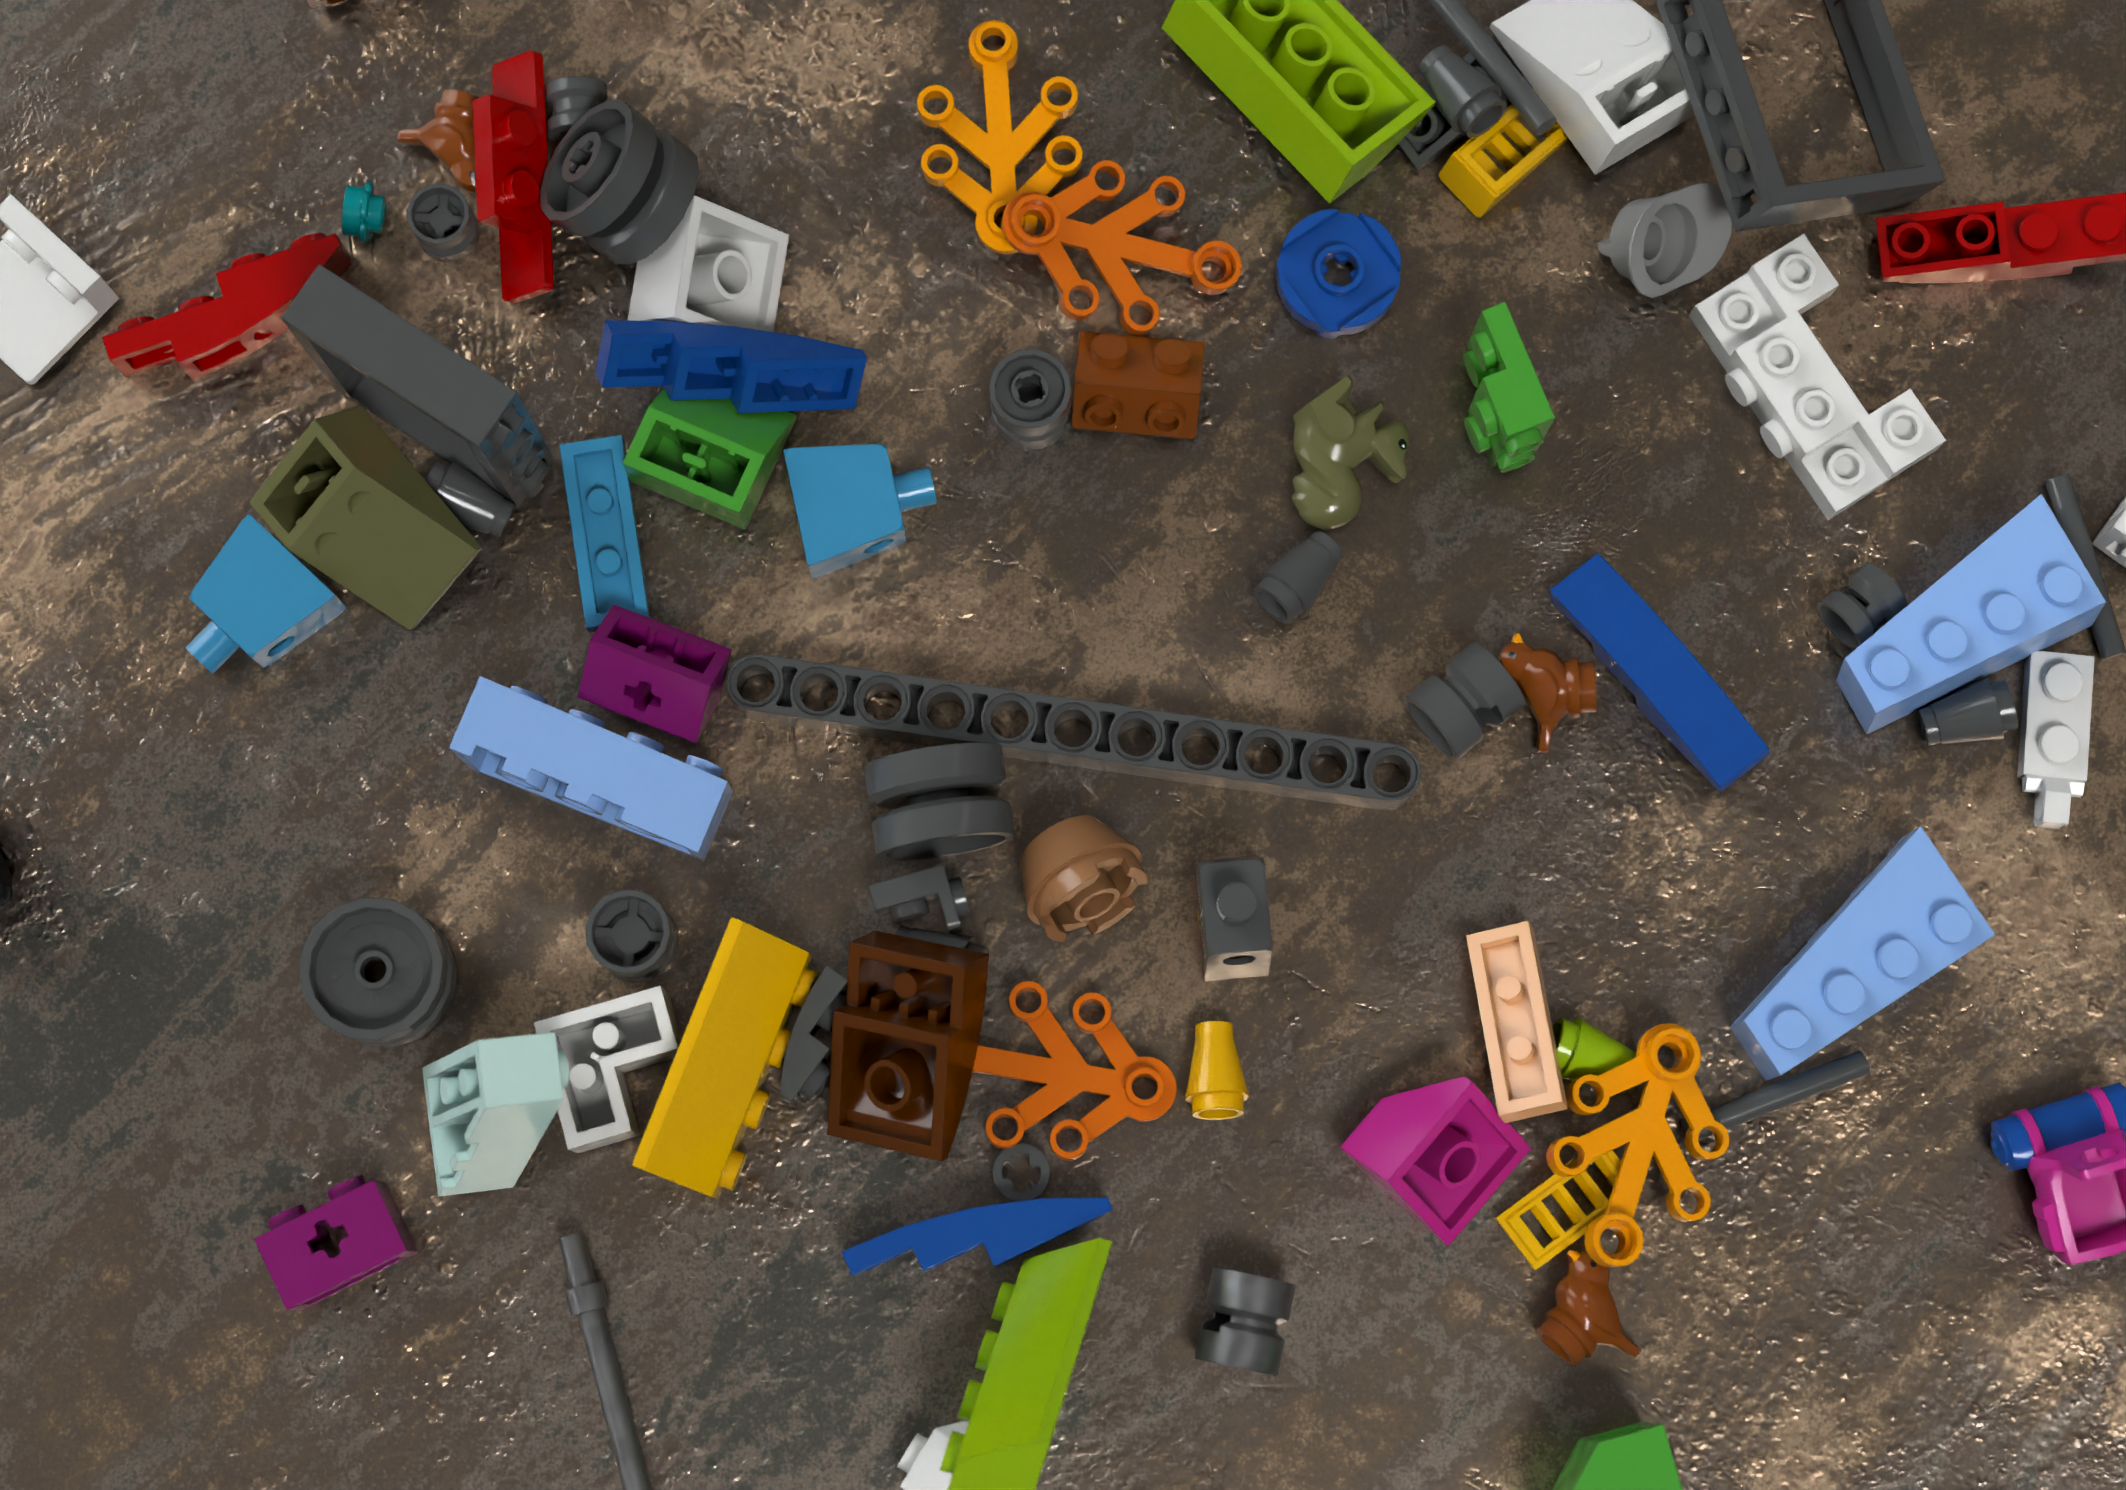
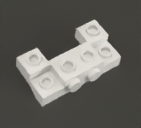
(1797, 389)

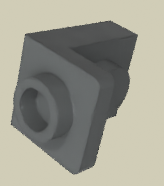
(908, 896)

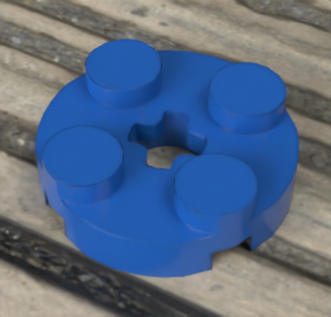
(1345, 238)

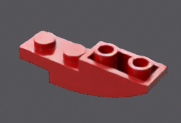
(2002, 242)
(222, 330)

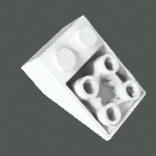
(1599, 72)

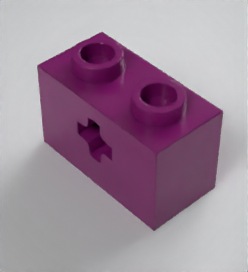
(654, 673)
(310, 1274)

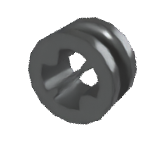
(1036, 1160)

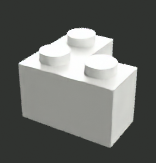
(599, 1049)

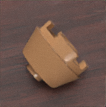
(1079, 876)

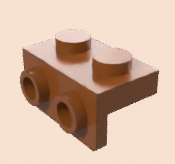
(1137, 385)

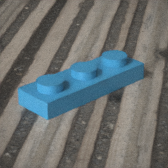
(604, 528)

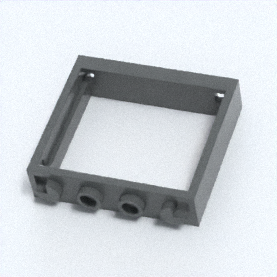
(1741, 143)
(419, 385)

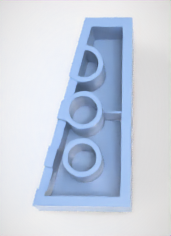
(1980, 617)
(591, 769)
(1875, 948)

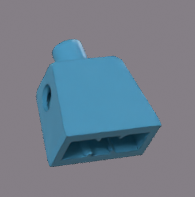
(851, 502)
(258, 600)

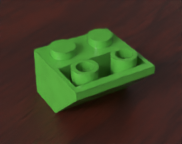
(707, 454)
(1621, 1460)

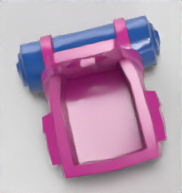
(2077, 1169)

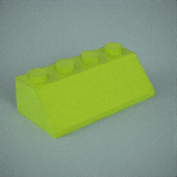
(1304, 81)
(1025, 1370)

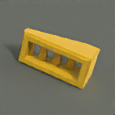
(1479, 180)
(1522, 1236)

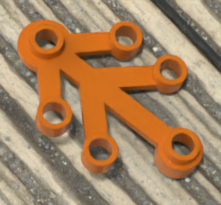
(1110, 244)
(1069, 1075)

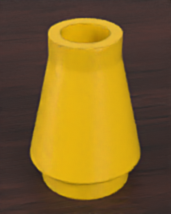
(1216, 1075)

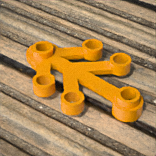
(999, 147)
(1646, 1136)

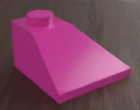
(1437, 1152)

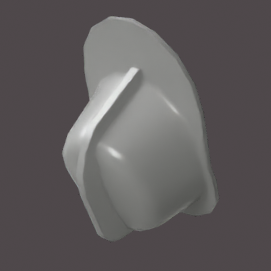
(1669, 238)

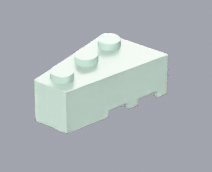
(492, 1109)

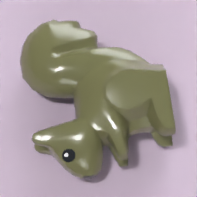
(1333, 441)

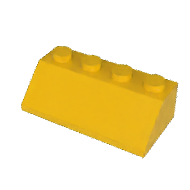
(725, 1061)

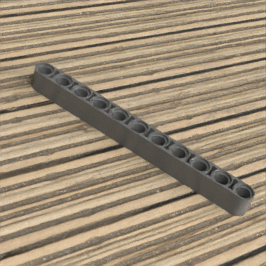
(1104, 720)

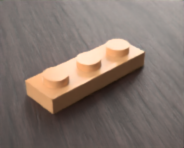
(1516, 1022)

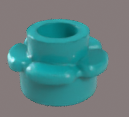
(362, 212)

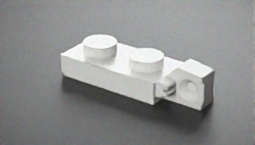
(2055, 732)

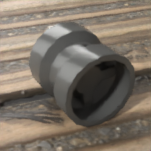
(440, 209)
(1862, 605)

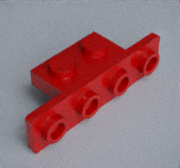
(510, 173)

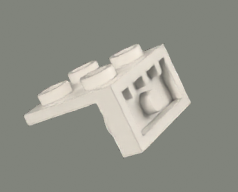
(44, 294)

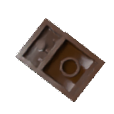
(905, 1043)

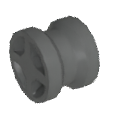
(570, 100)

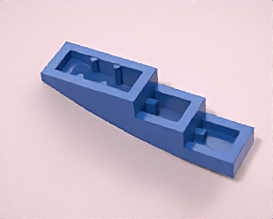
(724, 362)
(1659, 672)
(1003, 1229)

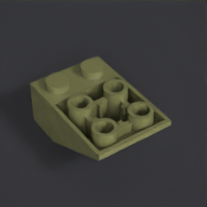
(366, 517)

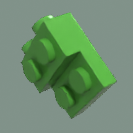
(1510, 406)

